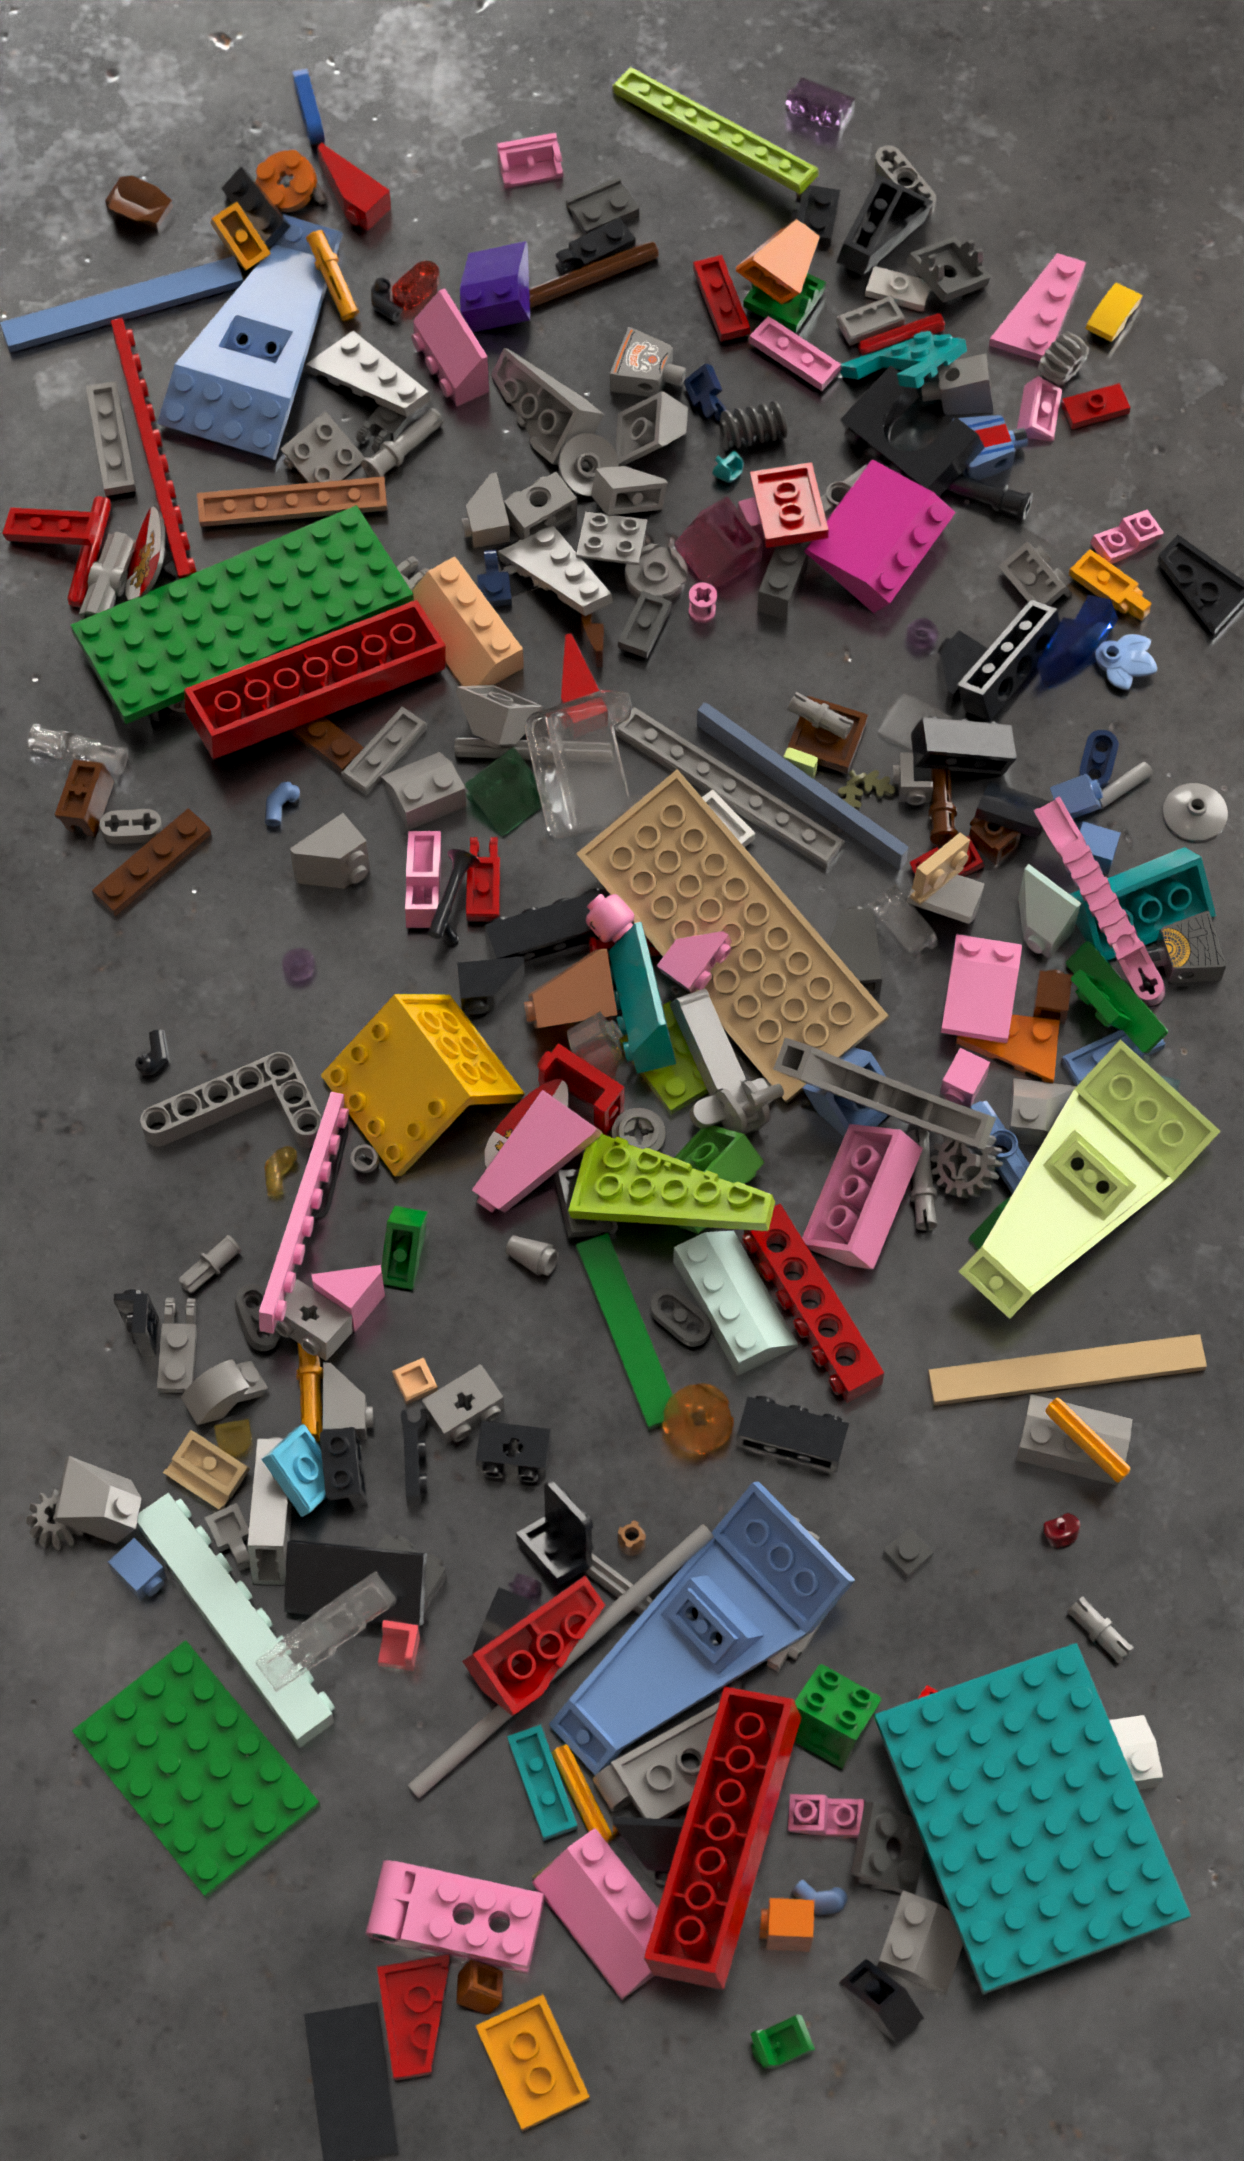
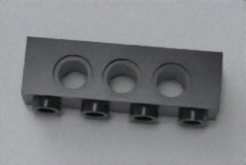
(1008, 660)

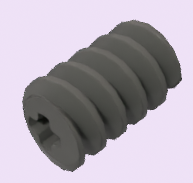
(752, 423)

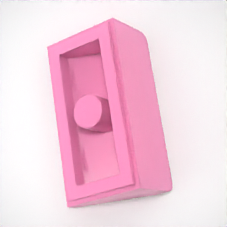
(1040, 409)

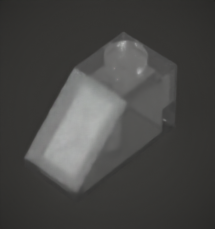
(597, 1043)

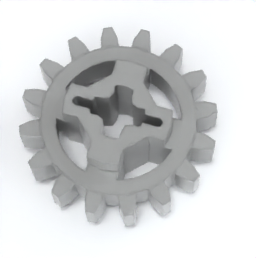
(965, 1177)

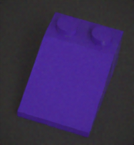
(496, 287)

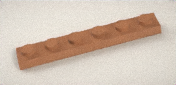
(290, 501)

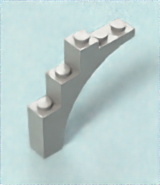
(883, 1094)

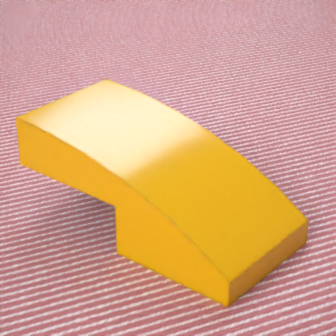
(1113, 312)

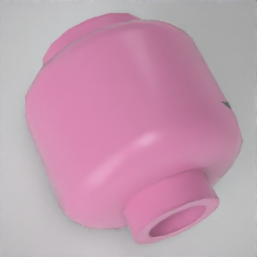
(609, 917)

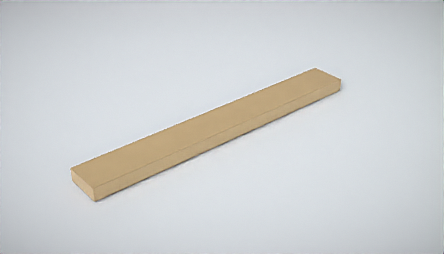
(1066, 1369)

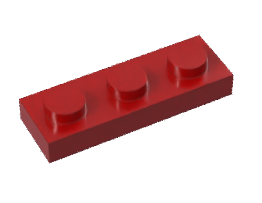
(721, 298)
(51, 526)

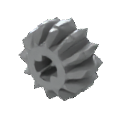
(1063, 358)
(42, 1526)

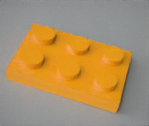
(532, 2062)

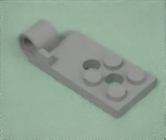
(654, 1772)

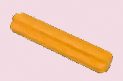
(1087, 1440)
(580, 1792)

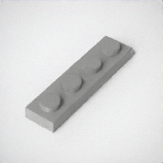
(110, 438)

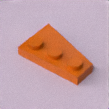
(1029, 1046)

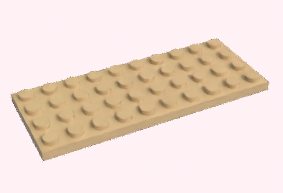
(695, 878)

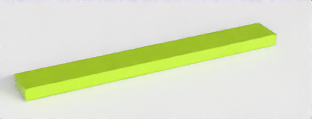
(715, 130)

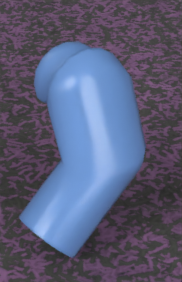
(825, 1901)

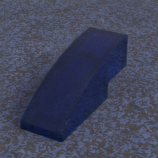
(1077, 639)

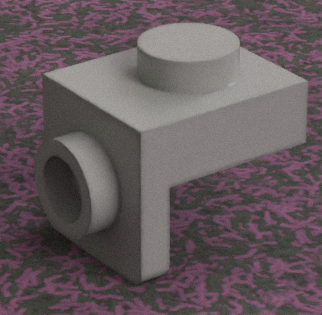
(909, 790)

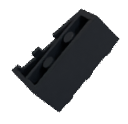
(882, 223)

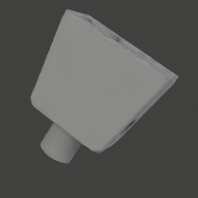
(962, 386)

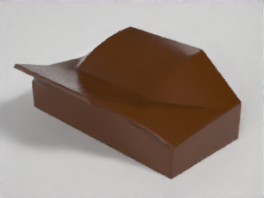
(139, 201)

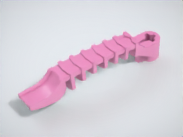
(1102, 902)

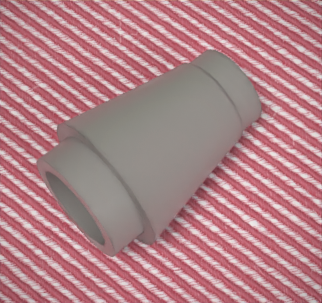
(533, 1254)

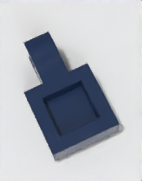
(703, 391)
(494, 584)

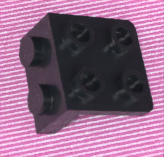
(561, 1539)

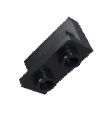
(818, 211)
(141, 1319)
(343, 1466)

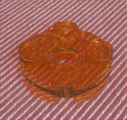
(680, 1425)

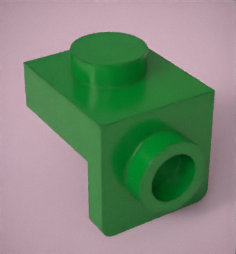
(782, 2042)

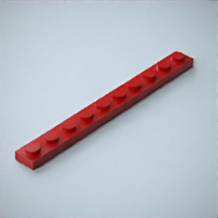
(151, 442)

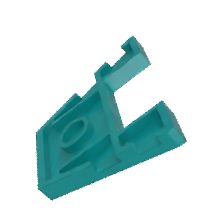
(915, 356)

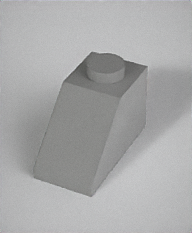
(627, 490)
(487, 515)
(344, 1403)

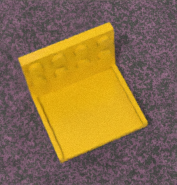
(416, 1075)

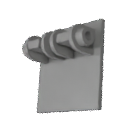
(322, 452)
(612, 538)

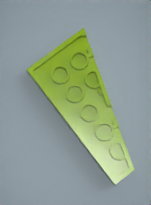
(654, 1188)

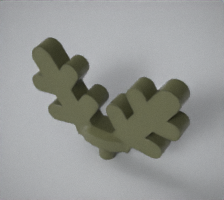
(870, 782)

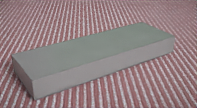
(384, 750)

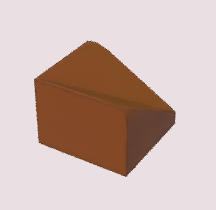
(479, 1987)

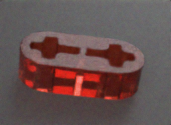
(412, 283)

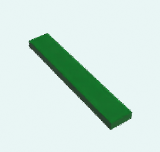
(626, 1328)

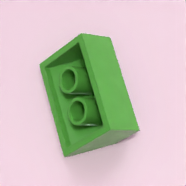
(722, 1153)

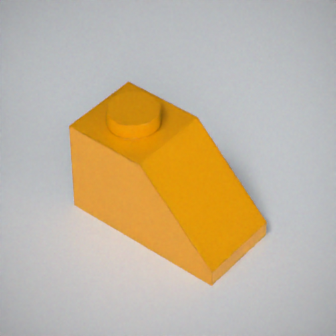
(240, 236)

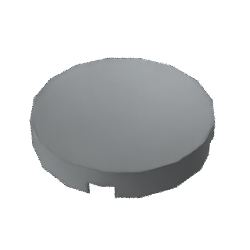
(658, 573)

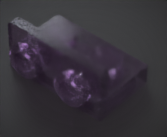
(819, 104)

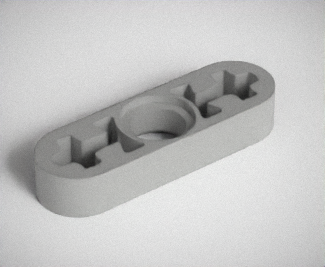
(902, 169)

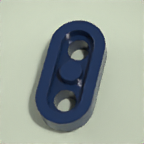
(1098, 762)

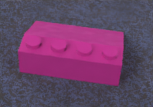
(880, 534)

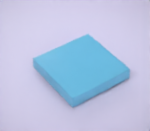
(298, 1469)

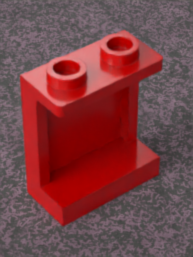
(585, 1083)

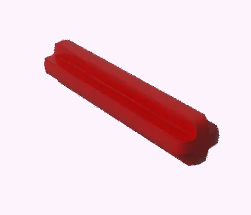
(933, 323)

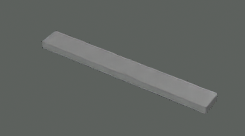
(734, 789)

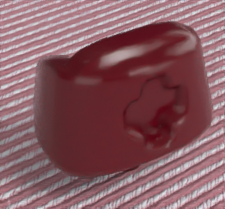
(1062, 1530)

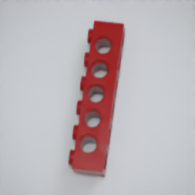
(850, 1380)

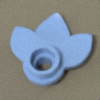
(1130, 660)

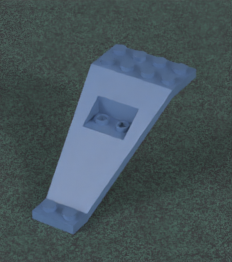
(242, 391)
(754, 1583)

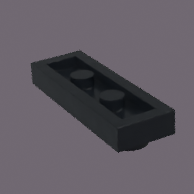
(257, 206)

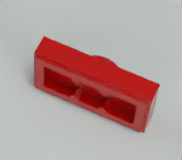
(1095, 406)

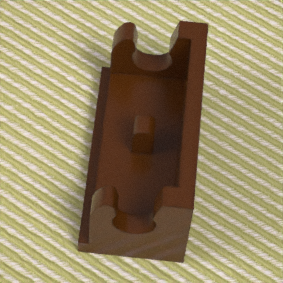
(85, 796)

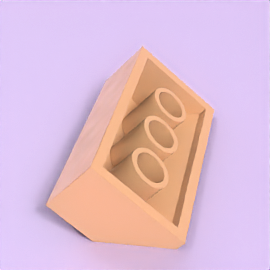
(475, 637)

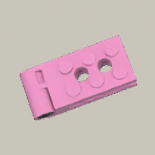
(418, 1911)

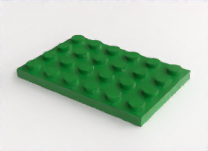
(196, 1768)

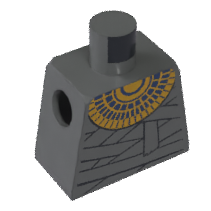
(1189, 950)

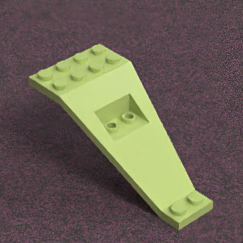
(1128, 1133)

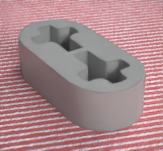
(130, 826)

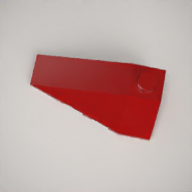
(527, 1656)

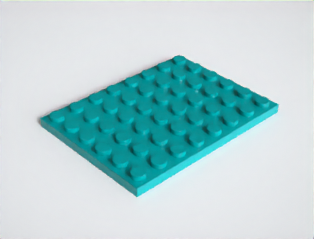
(1031, 1818)

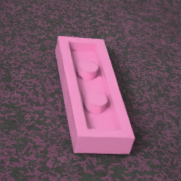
(795, 353)

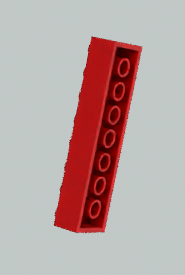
(314, 679)
(723, 1838)

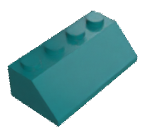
(1153, 897)
(640, 1003)

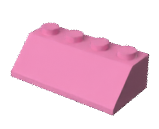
(862, 1195)
(602, 1910)

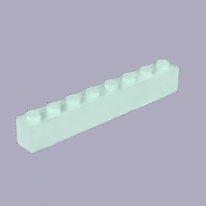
(230, 1614)

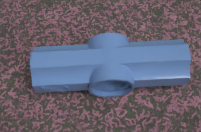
(1013, 1161)

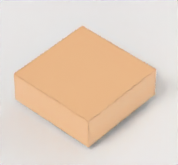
(414, 1381)

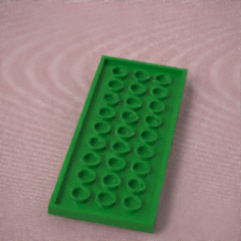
(240, 612)

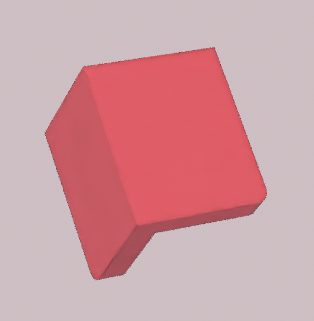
(399, 1645)

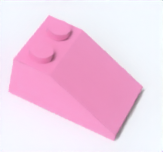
(981, 988)

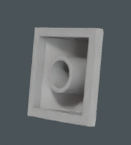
(956, 899)

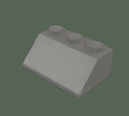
(1050, 1447)

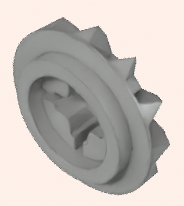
(648, 1122)

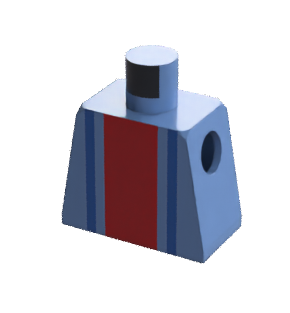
(998, 445)

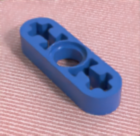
(308, 107)

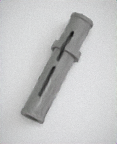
(923, 1192)

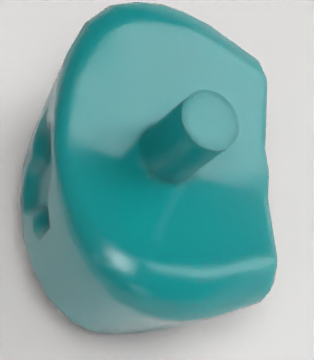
(728, 468)

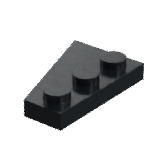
(1204, 582)

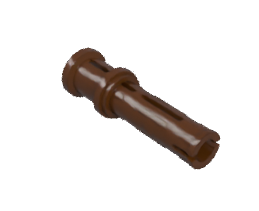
(942, 810)

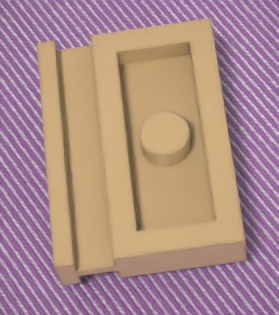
(940, 868)
(206, 1470)

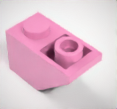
(693, 957)

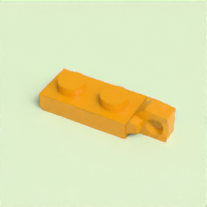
(1110, 583)

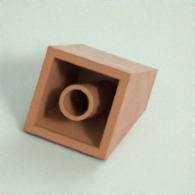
(574, 993)

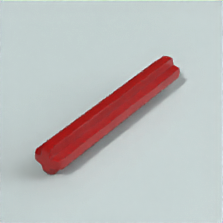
(88, 555)

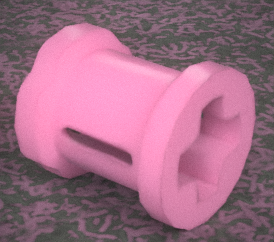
(702, 602)

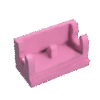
(529, 160)

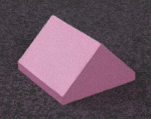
(352, 1290)

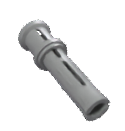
(393, 452)

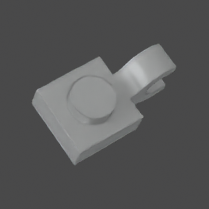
(230, 1531)

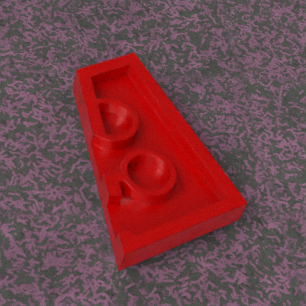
(412, 2012)

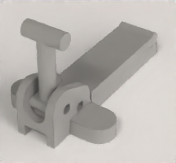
(730, 1098)

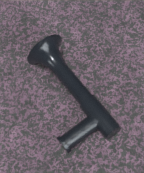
(439, 927)

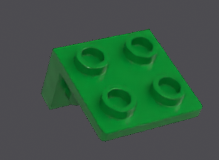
(833, 1714)

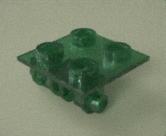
(505, 791)

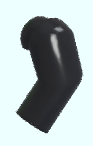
(381, 299)
(157, 1057)

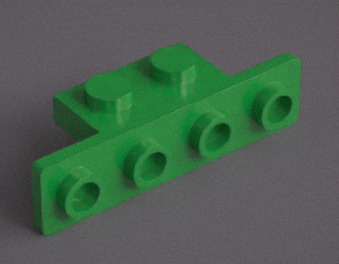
(1113, 998)

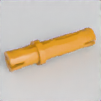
(327, 264)
(310, 1378)

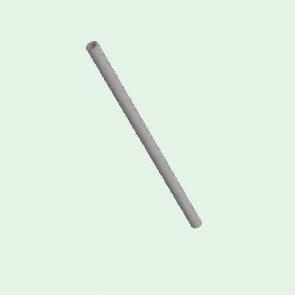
(600, 1626)

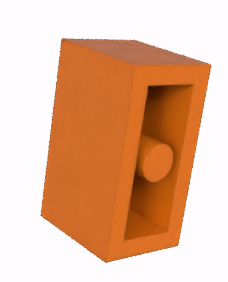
(787, 1924)

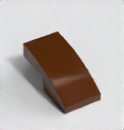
(593, 638)

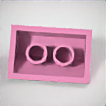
(451, 350)

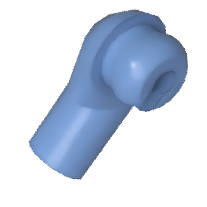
(284, 792)

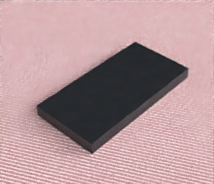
(324, 1571)
(351, 2083)

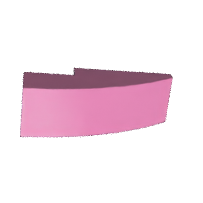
(422, 877)

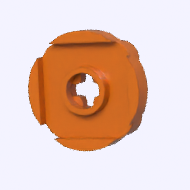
(301, 186)

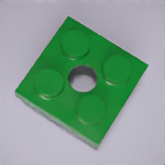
(791, 314)

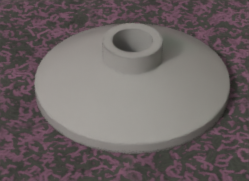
(587, 448)
(1191, 823)

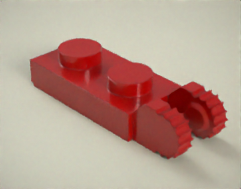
(483, 884)

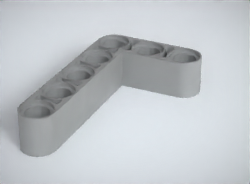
(237, 1100)

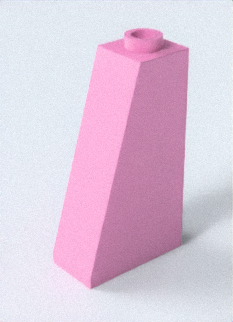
(533, 1152)

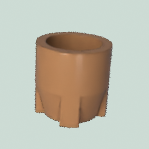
(631, 1547)

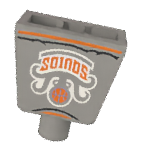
(644, 366)

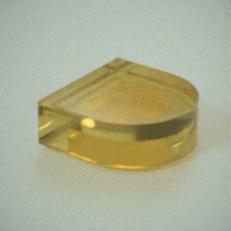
(234, 1437)

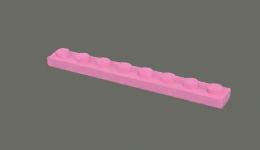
(300, 1221)

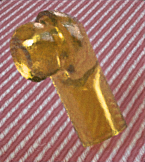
(276, 1167)

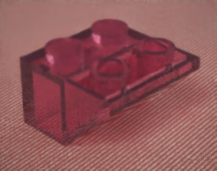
(720, 544)

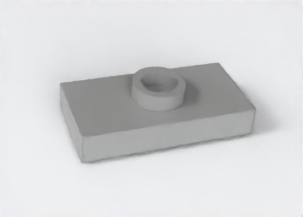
(870, 320)

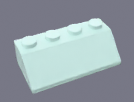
(733, 1299)

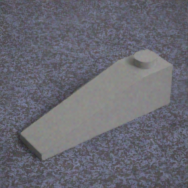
(543, 405)

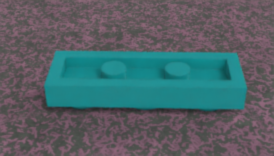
(542, 1782)

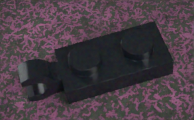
(596, 246)
(414, 1453)

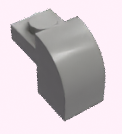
(221, 1388)

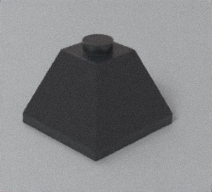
(648, 1843)

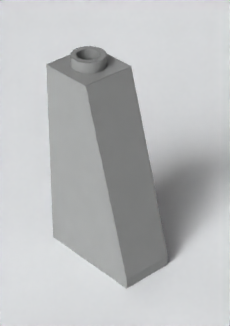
(268, 1522)

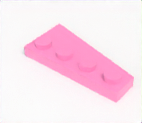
(1041, 311)

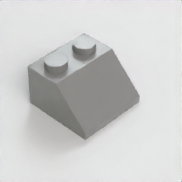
(425, 790)
(331, 855)
(921, 1943)

